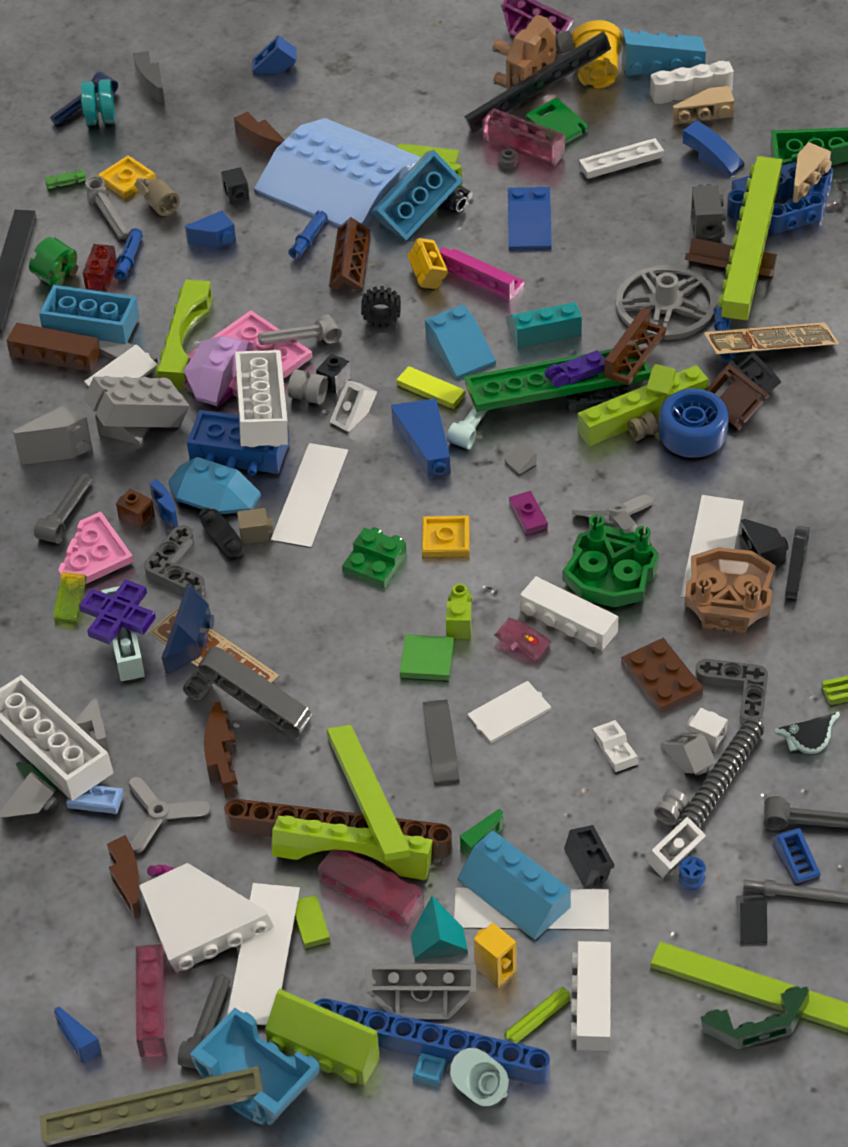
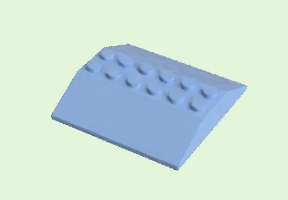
(333, 171)

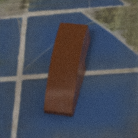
(257, 134)
(125, 874)

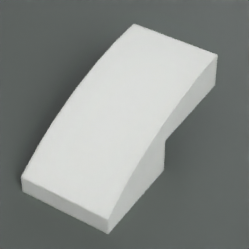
(615, 746)

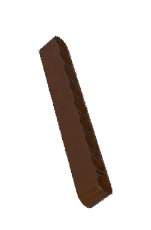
(260, 817)

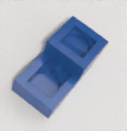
(165, 502)

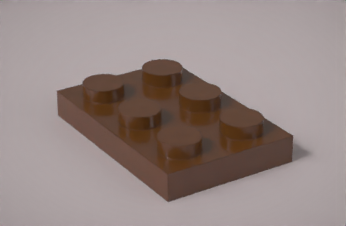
(662, 675)

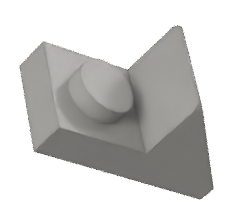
(91, 722)

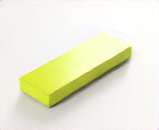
(430, 387)

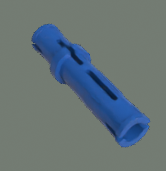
(304, 240)
(126, 258)
(722, 324)

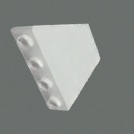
(199, 915)

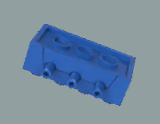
(217, 439)

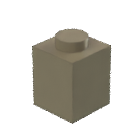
(254, 525)

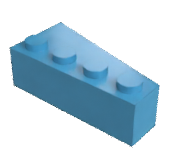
(654, 53)

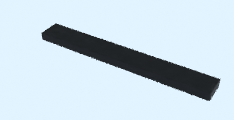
(540, 80)
(13, 256)

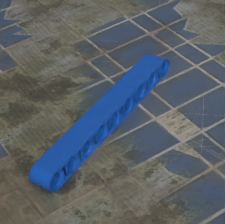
(445, 1038)

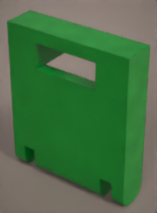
(559, 119)

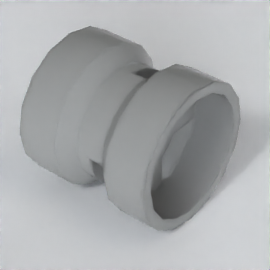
(669, 809)

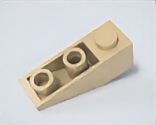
(706, 105)
(811, 165)

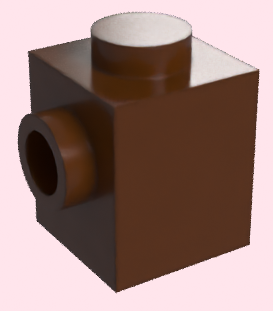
(135, 509)

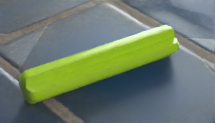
(537, 1015)

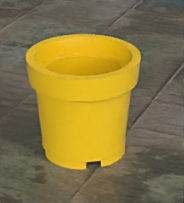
(603, 69)

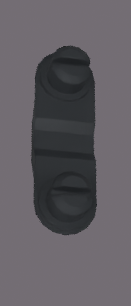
(221, 532)

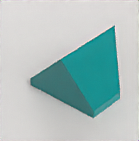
(437, 933)

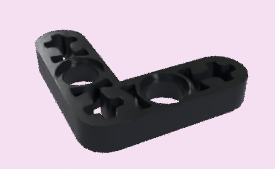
(581, 404)
(799, 546)

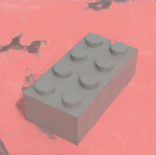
(136, 402)

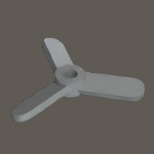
(621, 512)
(168, 812)

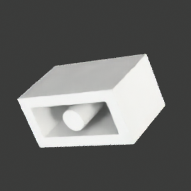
(675, 847)

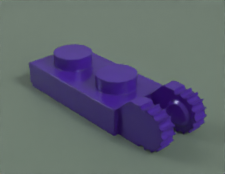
(576, 369)

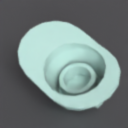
(479, 1077)

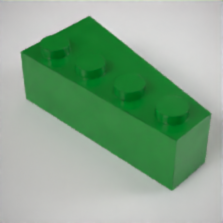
(788, 143)

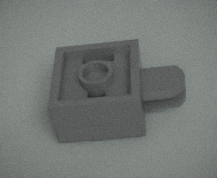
(707, 213)

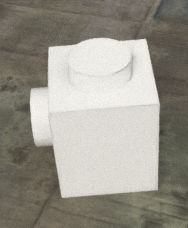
(711, 725)

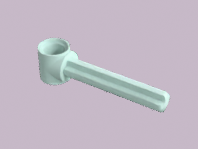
(464, 431)

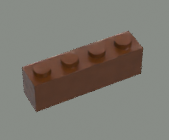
(53, 347)

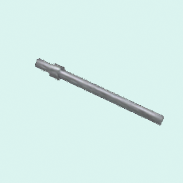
(771, 888)

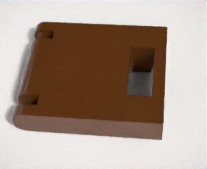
(740, 397)

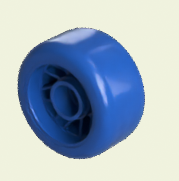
(693, 423)

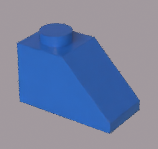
(275, 57)
(211, 231)

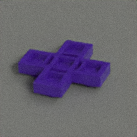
(117, 611)

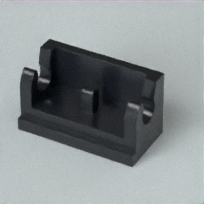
(588, 855)

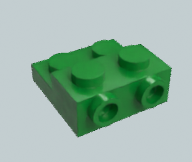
(375, 556)

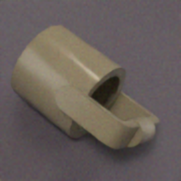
(158, 195)

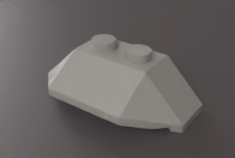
(421, 988)

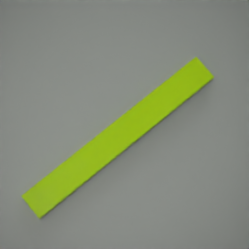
(368, 793)
(745, 984)

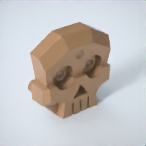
(528, 53)
(738, 592)

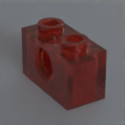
(100, 267)

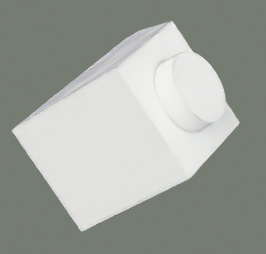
(352, 405)

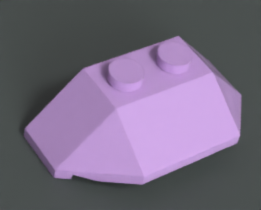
(214, 367)

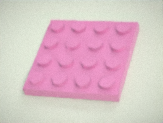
(248, 327)

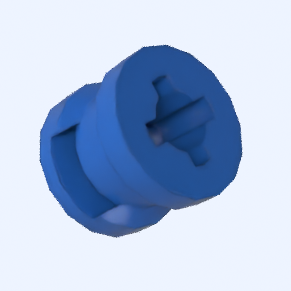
(687, 869)

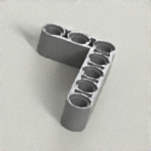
(249, 689)

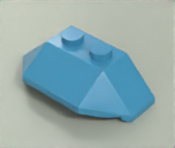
(213, 486)

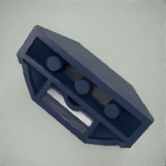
(188, 632)

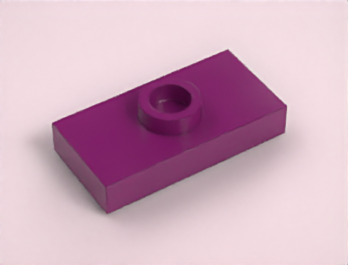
(528, 512)

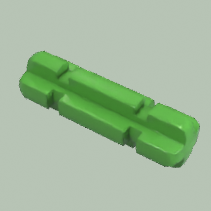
(65, 179)

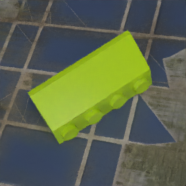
(326, 1036)

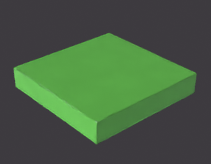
(426, 657)

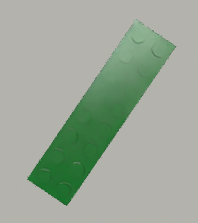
(529, 384)

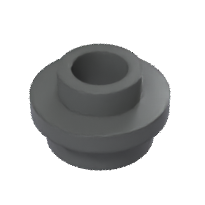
(508, 158)

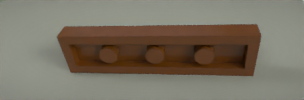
(345, 251)
(718, 255)
(627, 348)

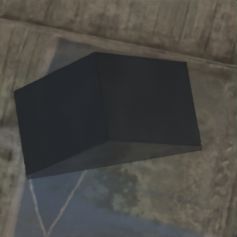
(752, 919)

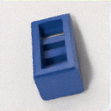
(796, 836)
(81, 1039)

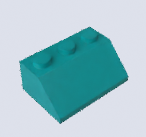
(545, 325)

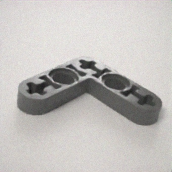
(168, 562)
(748, 684)

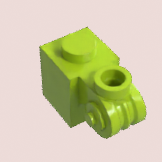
(459, 612)

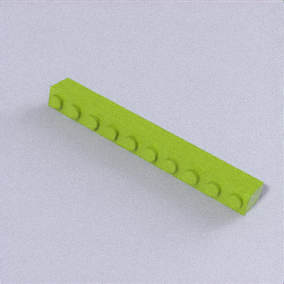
(751, 239)

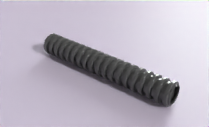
(723, 772)

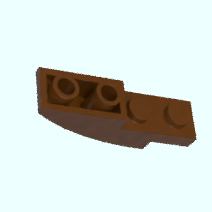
(218, 748)

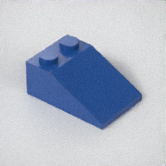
(529, 218)

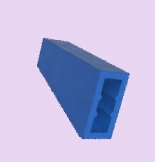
(424, 434)

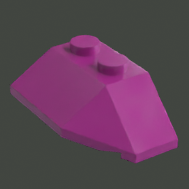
(521, 12)

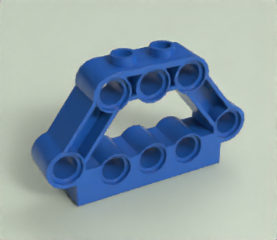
(790, 214)

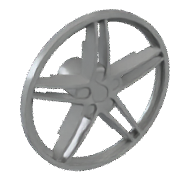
(667, 297)

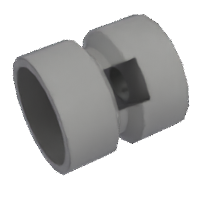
(305, 386)

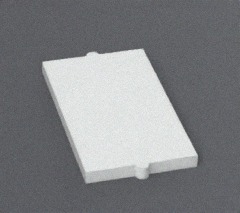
(132, 363)
(509, 712)

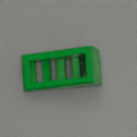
(480, 830)

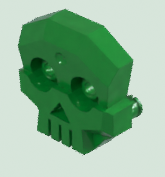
(611, 564)

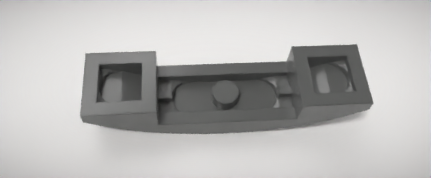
(441, 742)

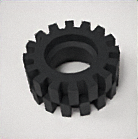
(381, 315)

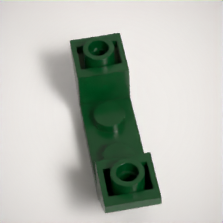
(719, 1025)

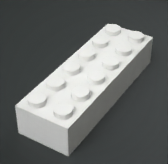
(261, 398)
(51, 739)

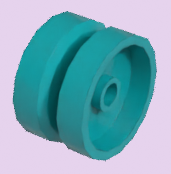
(98, 102)

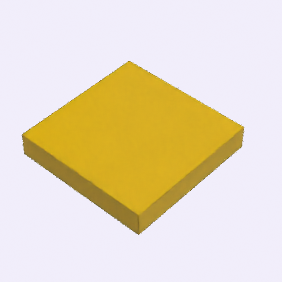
(123, 176)
(445, 536)

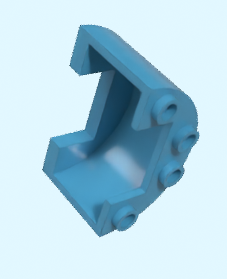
(236, 1047)

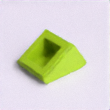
(661, 380)

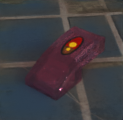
(520, 635)

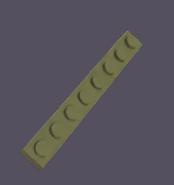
(151, 1106)

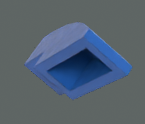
(712, 148)

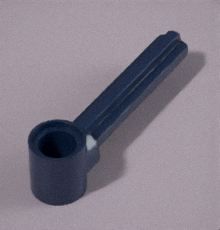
(76, 104)

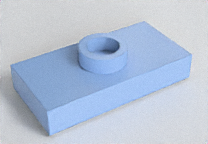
(98, 799)

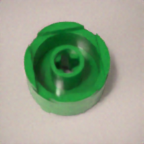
(53, 261)

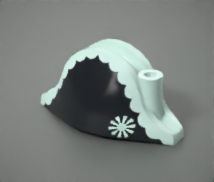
(809, 736)

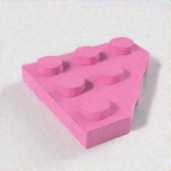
(95, 549)

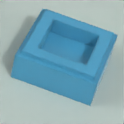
(429, 1070)

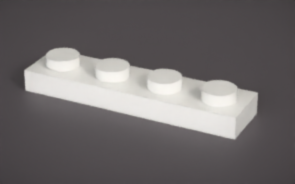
(621, 158)

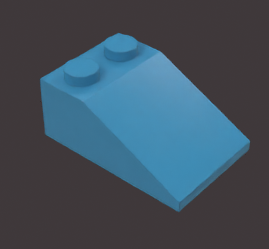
(459, 341)

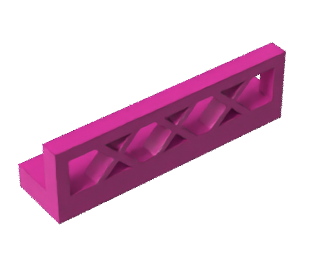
(481, 273)

